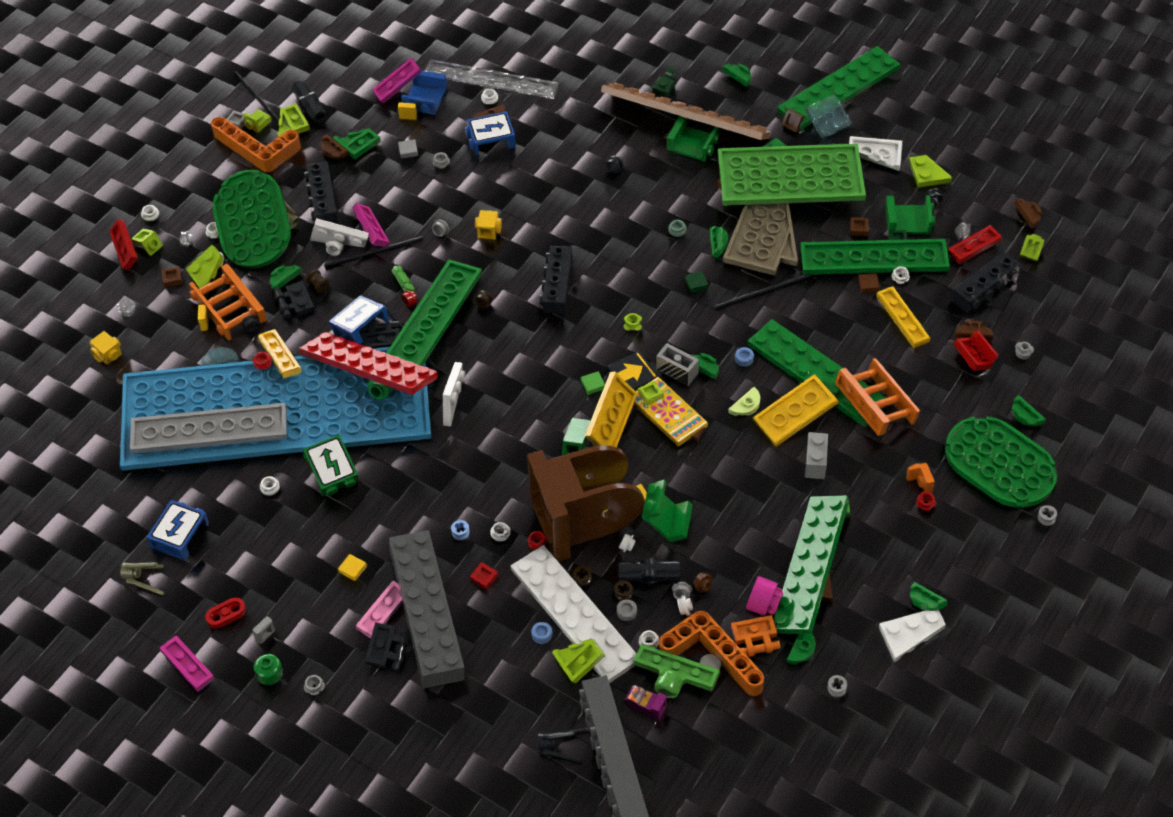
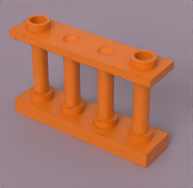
(236, 288)
(866, 406)

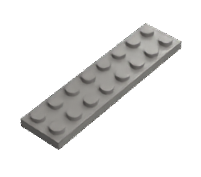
(208, 428)

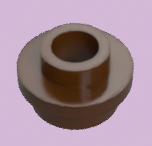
(703, 582)

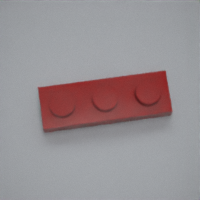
(123, 244)
(974, 244)

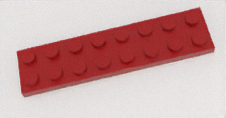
(369, 363)

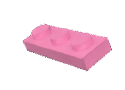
(381, 610)

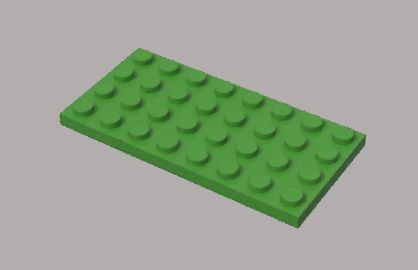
(791, 174)

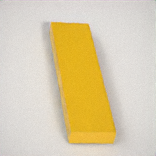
(903, 317)
(279, 353)

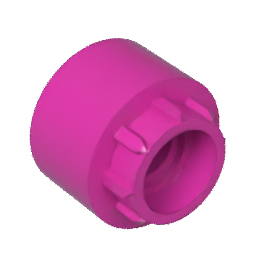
(764, 597)

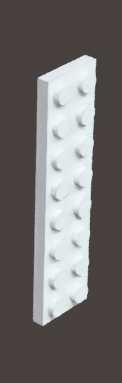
(573, 610)

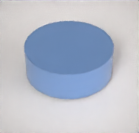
(744, 356)
(541, 632)

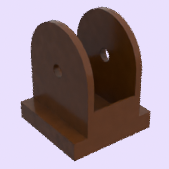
(574, 503)

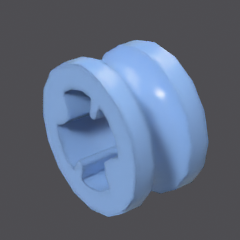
(460, 535)

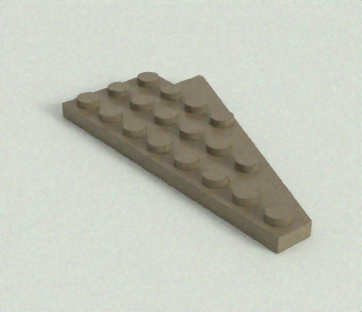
(763, 239)

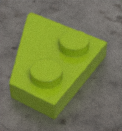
(292, 119)
(927, 171)
(205, 266)
(579, 658)

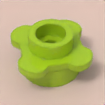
(632, 322)

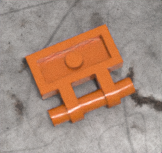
(754, 630)

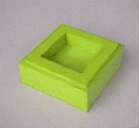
(650, 393)

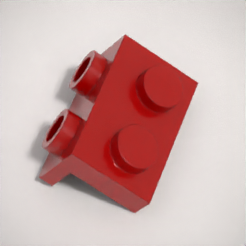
(976, 351)

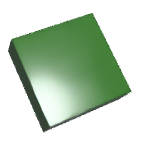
(592, 383)

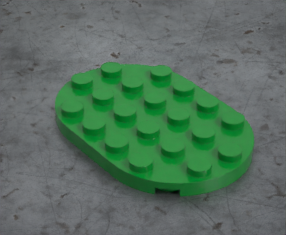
(251, 219)
(1001, 461)

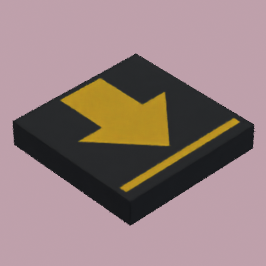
(634, 370)

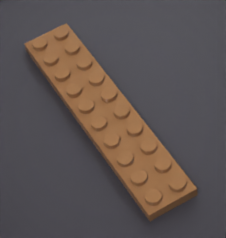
(680, 108)

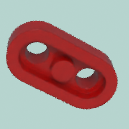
(225, 613)

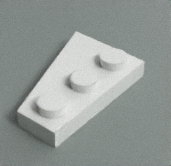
(879, 151)
(325, 231)
(451, 393)
(907, 632)

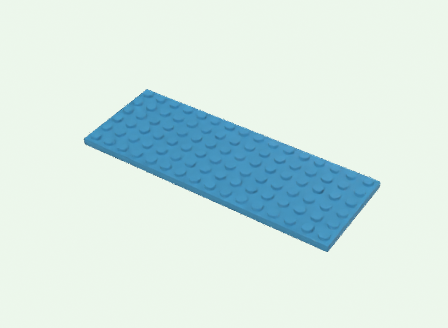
(318, 404)

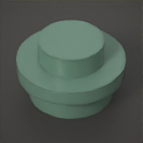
(677, 228)

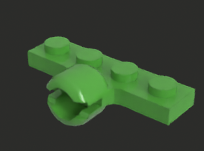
(675, 671)

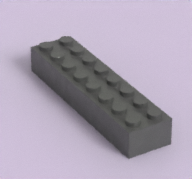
(426, 609)
(611, 749)

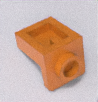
(923, 475)

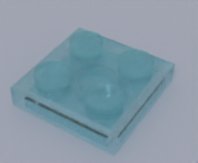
(828, 116)

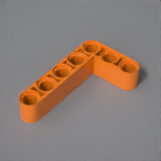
(264, 157)
(716, 647)

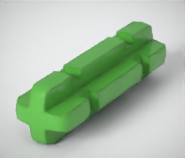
(402, 279)

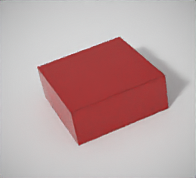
(483, 576)

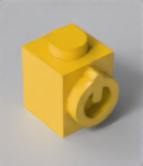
(488, 224)
(105, 348)

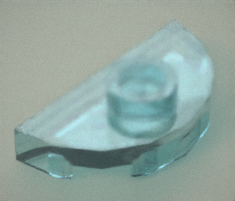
(219, 356)

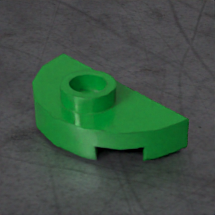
(738, 72)
(719, 240)
(283, 275)
(707, 365)
(1026, 413)
(925, 598)
(802, 649)

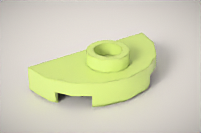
(747, 404)

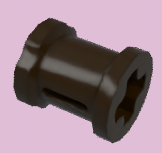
(317, 281)

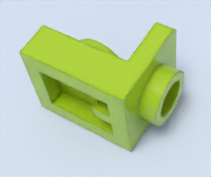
(257, 120)
(148, 240)
(1032, 247)

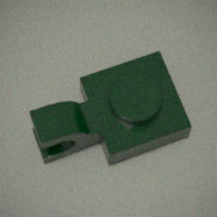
(665, 84)

